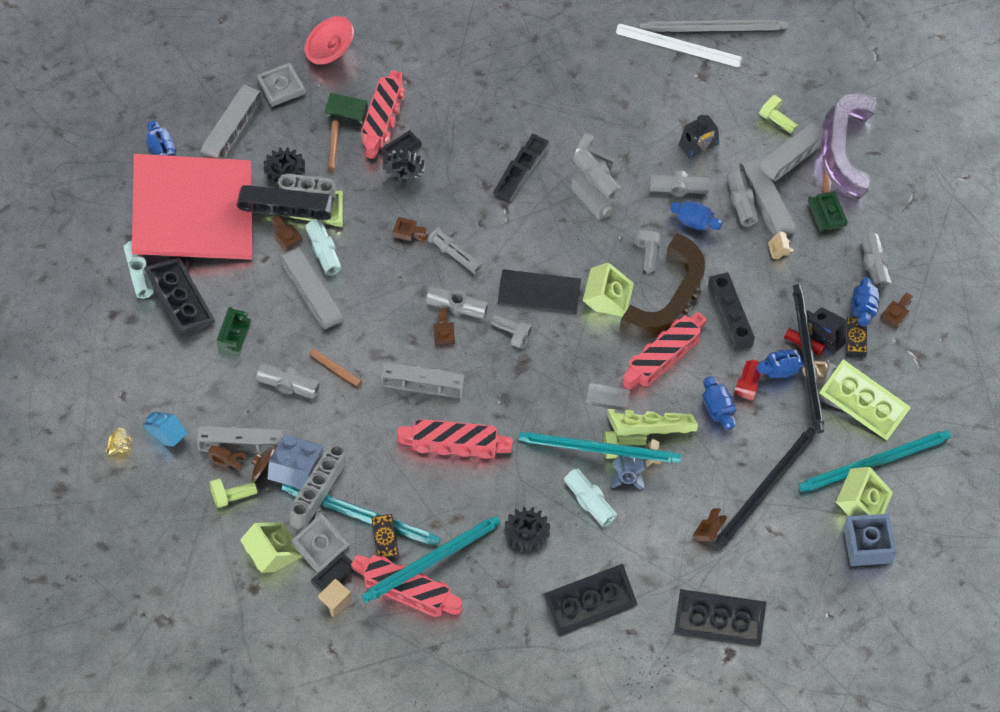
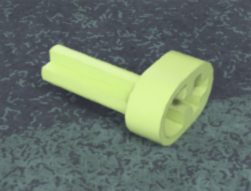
(770, 111)
(632, 440)
(222, 496)

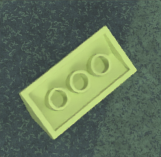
(864, 400)

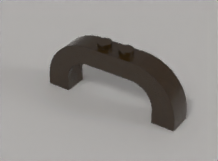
(651, 324)

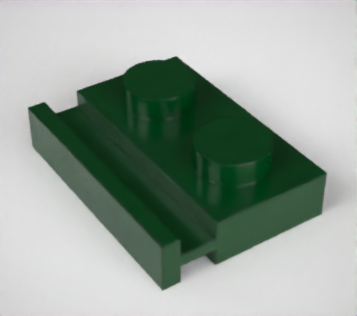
(827, 211)

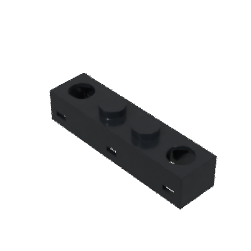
(731, 311)

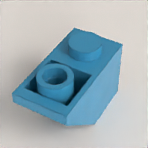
(165, 428)

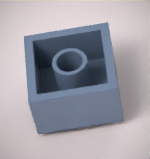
(294, 461)
(869, 539)

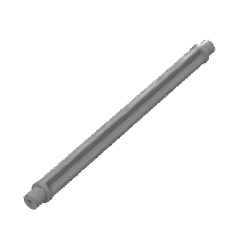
(714, 25)

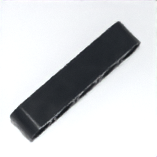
(285, 202)

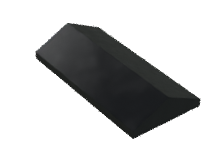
(539, 291)
(179, 296)
(589, 599)
(720, 616)

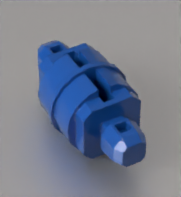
(165, 144)
(696, 216)
(865, 301)
(781, 364)
(719, 403)

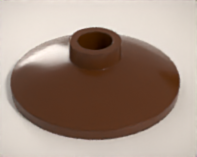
(260, 462)

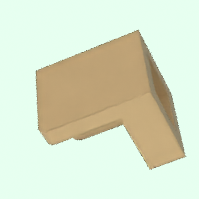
(335, 597)

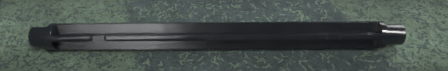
(817, 419)
(762, 491)

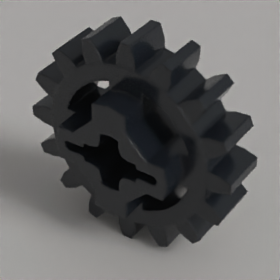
(283, 163)
(403, 164)
(526, 532)

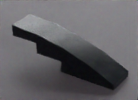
(521, 168)

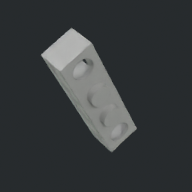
(413, 377)
(230, 437)

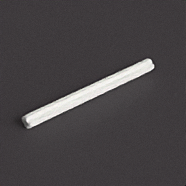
(679, 45)

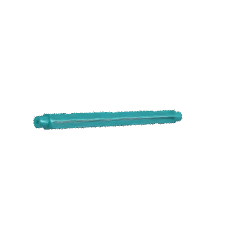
(600, 447)
(875, 460)
(365, 515)
(429, 559)

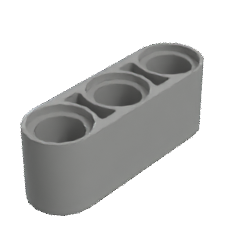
(307, 184)

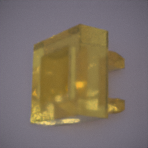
(116, 441)

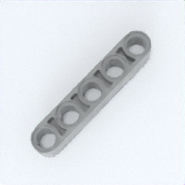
(231, 123)
(792, 152)
(767, 198)
(311, 288)
(317, 485)

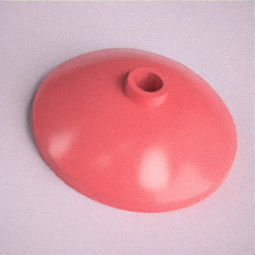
(329, 40)

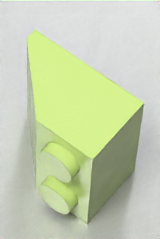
(608, 290)
(864, 493)
(270, 546)

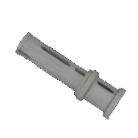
(448, 246)

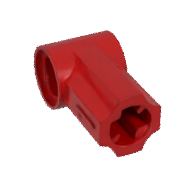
(748, 383)

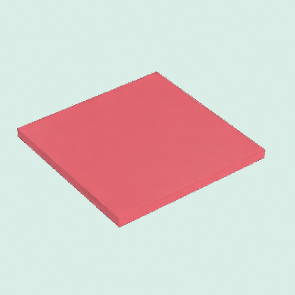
(190, 207)

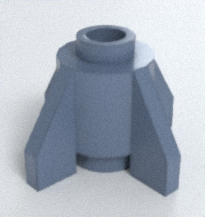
(628, 471)

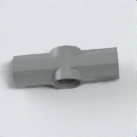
(597, 174)
(679, 183)
(742, 198)
(875, 261)
(467, 305)
(288, 380)

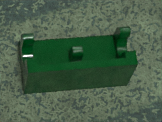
(347, 107)
(233, 331)

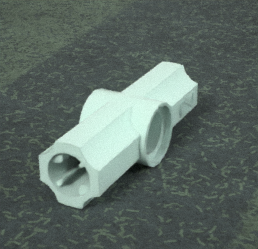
(323, 247)
(141, 282)
(590, 497)

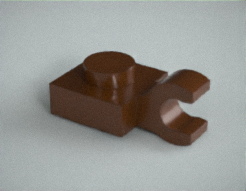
(407, 229)
(285, 235)
(897, 312)
(443, 330)
(223, 457)
(709, 528)

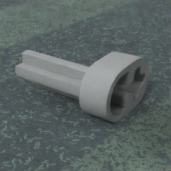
(586, 143)
(650, 241)
(522, 331)

